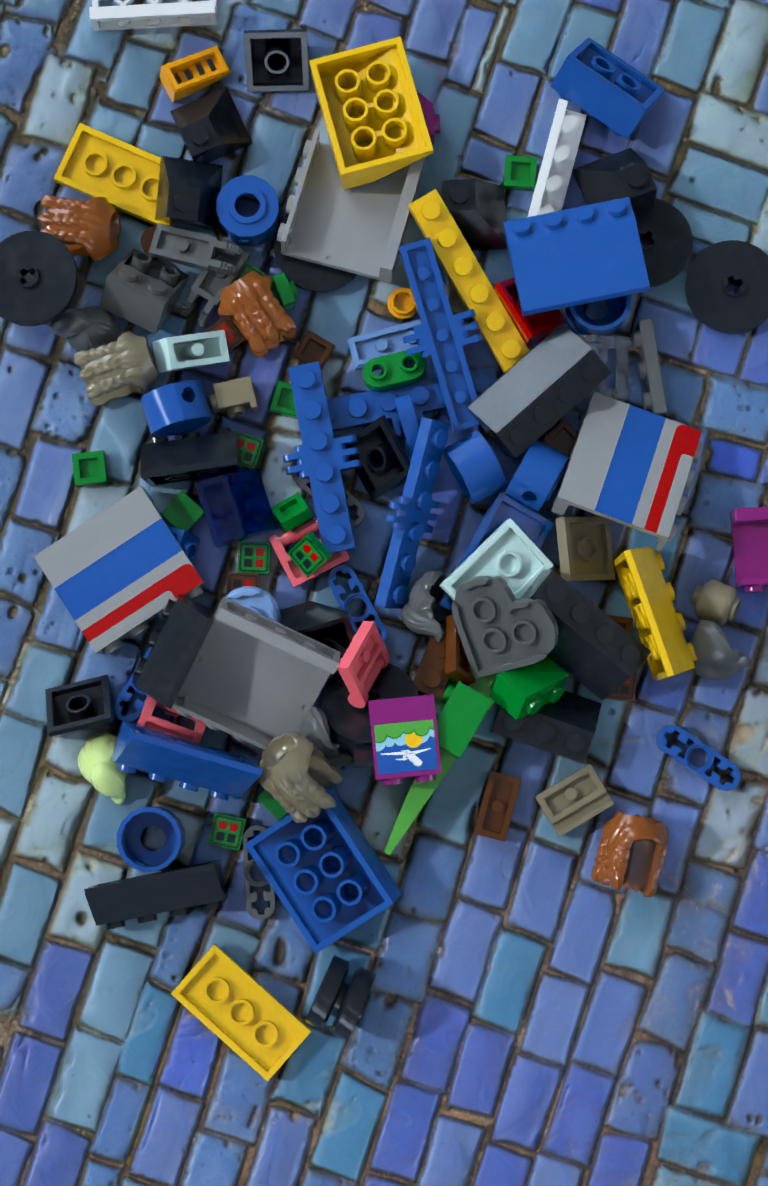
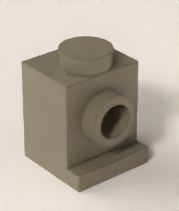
(234, 397)

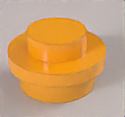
(401, 304)

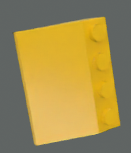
(370, 111)
(653, 612)

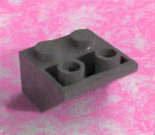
(143, 290)

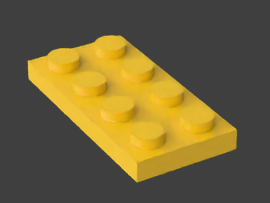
(113, 170)
(241, 1012)

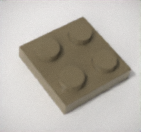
(585, 549)

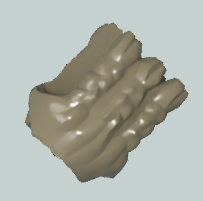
(117, 368)
(298, 775)

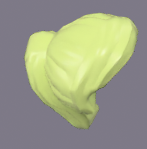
(100, 769)

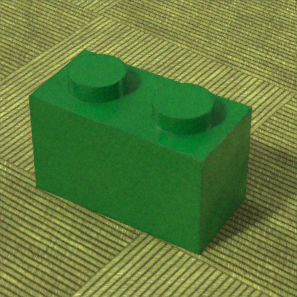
(529, 687)
(460, 717)

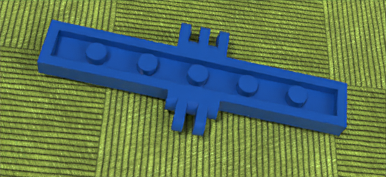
(440, 332)
(368, 406)
(322, 457)
(412, 513)

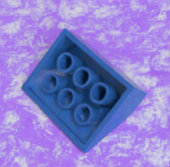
(576, 256)
(183, 761)
(324, 873)

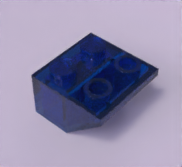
(236, 507)

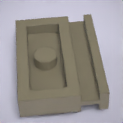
(574, 800)

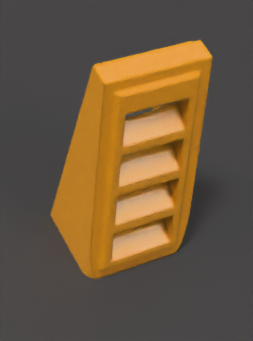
(187, 87)

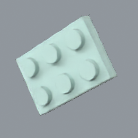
(503, 554)

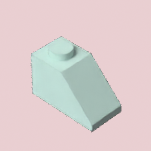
(190, 351)

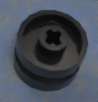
(340, 997)

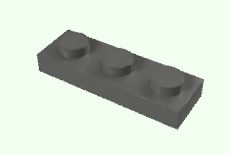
(649, 368)

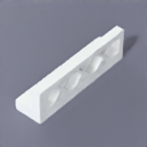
(152, 15)
(557, 161)

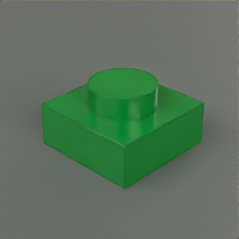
(285, 291)
(292, 512)

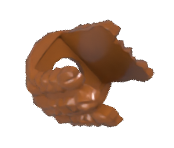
(82, 225)
(256, 312)
(646, 857)

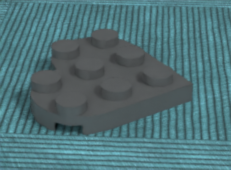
(500, 629)

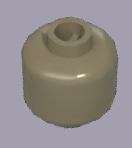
(716, 602)

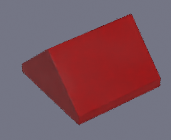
(530, 327)

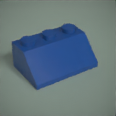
(606, 88)

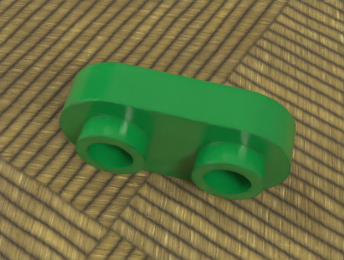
(395, 373)

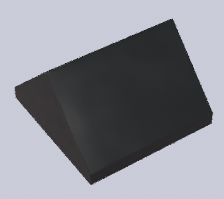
(277, 60)
(382, 458)
(80, 706)

